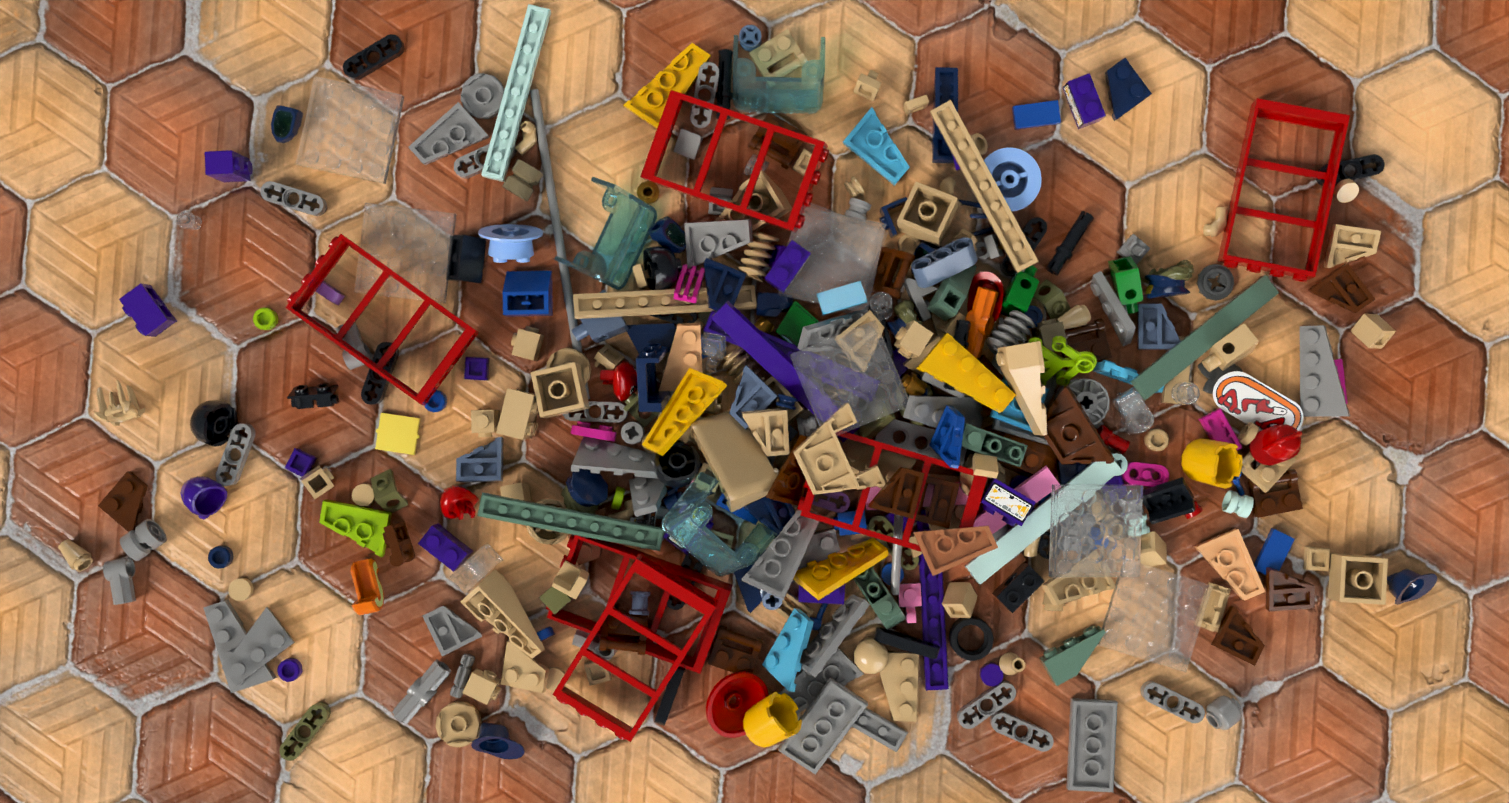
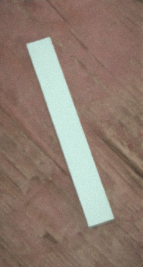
(516, 93)
(1034, 526)

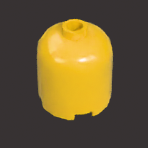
(1211, 462)
(772, 720)

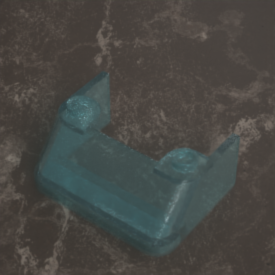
(778, 93)
(619, 240)
(687, 527)

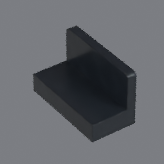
(467, 259)

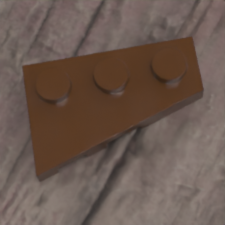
(790, 481)

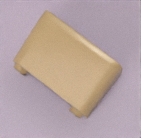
(734, 459)

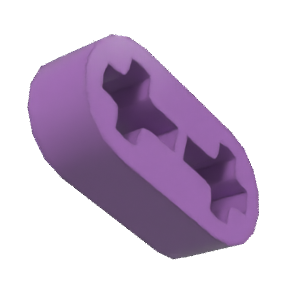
(330, 293)
(827, 504)

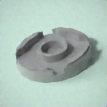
(482, 95)

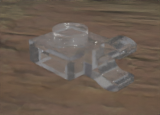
(715, 348)

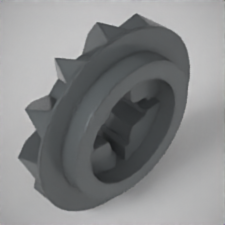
(1224, 277)

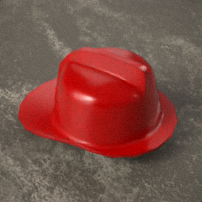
(991, 281)
(1276, 444)

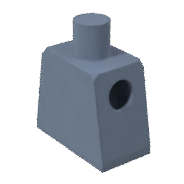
(600, 328)

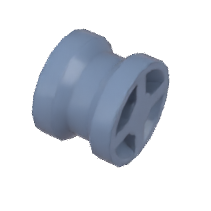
(750, 33)

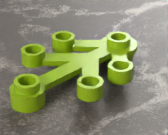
(1078, 362)

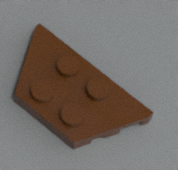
(1072, 432)

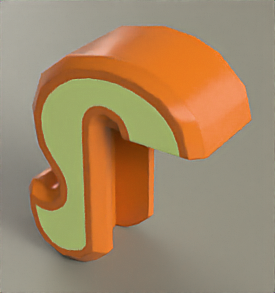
(367, 587)

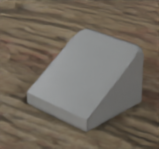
(688, 144)
(721, 193)

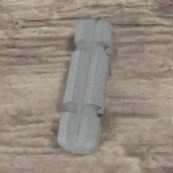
(462, 675)

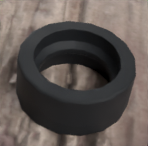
(971, 655)

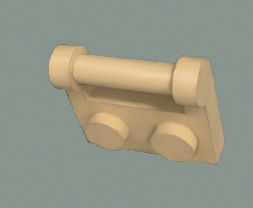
(776, 51)
(1264, 475)

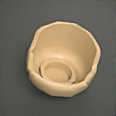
(870, 656)

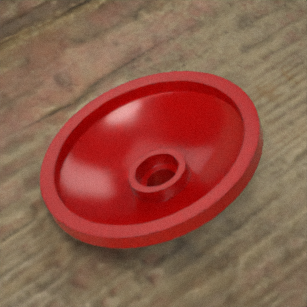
(727, 716)

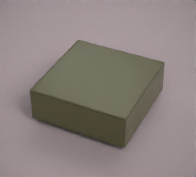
(555, 599)

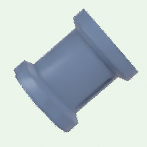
(639, 602)
(770, 603)

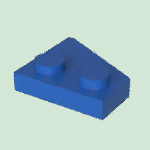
(949, 436)

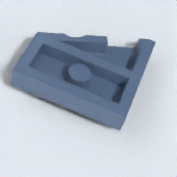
(1155, 328)
(751, 395)
(482, 464)

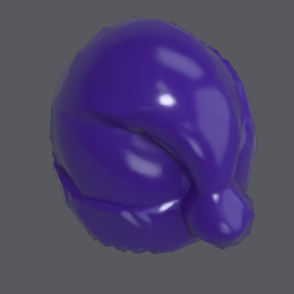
(203, 496)

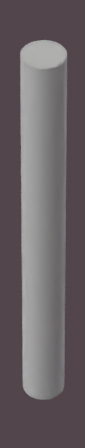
(896, 556)

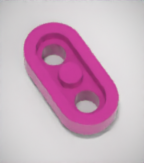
(584, 429)
(1144, 474)

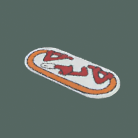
(1255, 402)

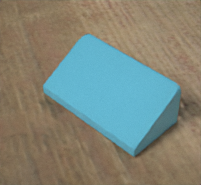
(841, 298)

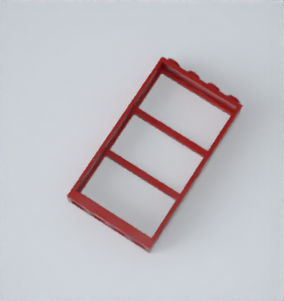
(1299, 116)
(663, 136)
(311, 283)
(968, 517)
(675, 586)
(691, 663)

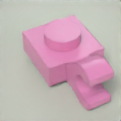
(909, 598)

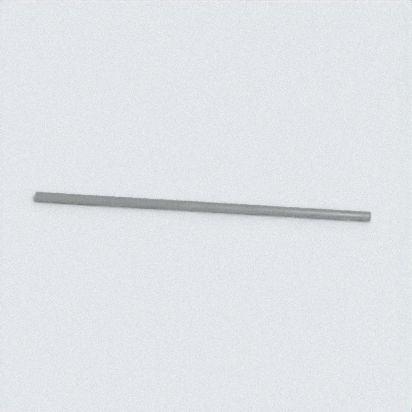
(555, 217)

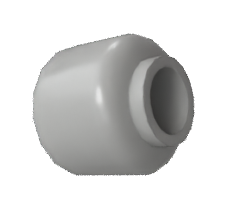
(1223, 712)

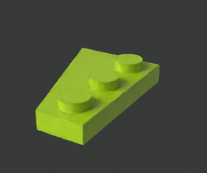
(358, 523)

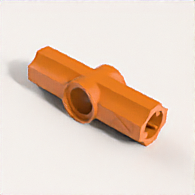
(981, 319)

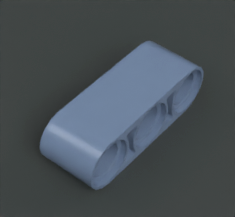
(944, 262)

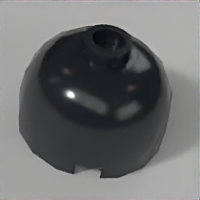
(661, 267)
(213, 422)
(678, 465)

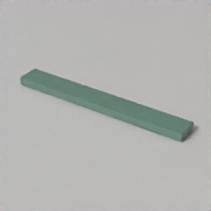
(1204, 337)
(570, 521)

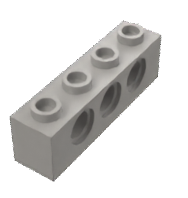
(911, 432)

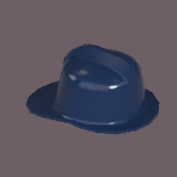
(1410, 585)
(496, 741)

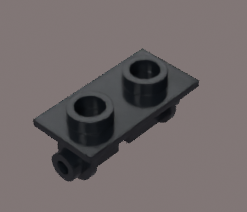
(303, 396)

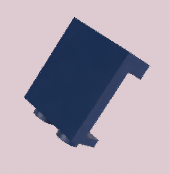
(648, 396)

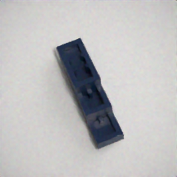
(944, 90)

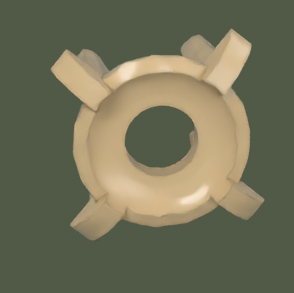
(127, 409)

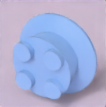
(1015, 176)
(510, 241)

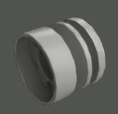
(1095, 394)

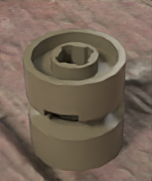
(522, 180)

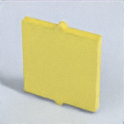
(397, 433)

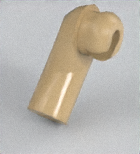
(529, 137)
(947, 186)
(1218, 225)
(625, 514)

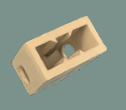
(1237, 346)

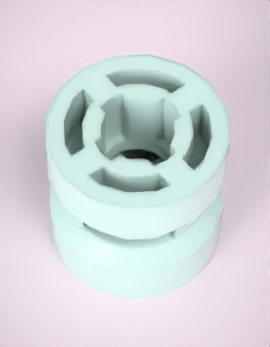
(1238, 504)

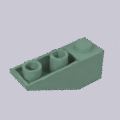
(952, 294)
(991, 444)
(879, 598)
(1070, 658)

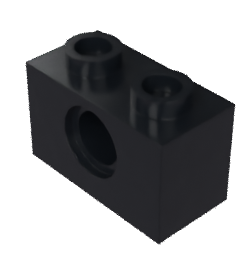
(1018, 587)

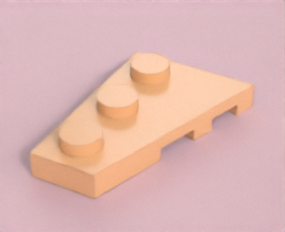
(684, 354)
(1233, 563)

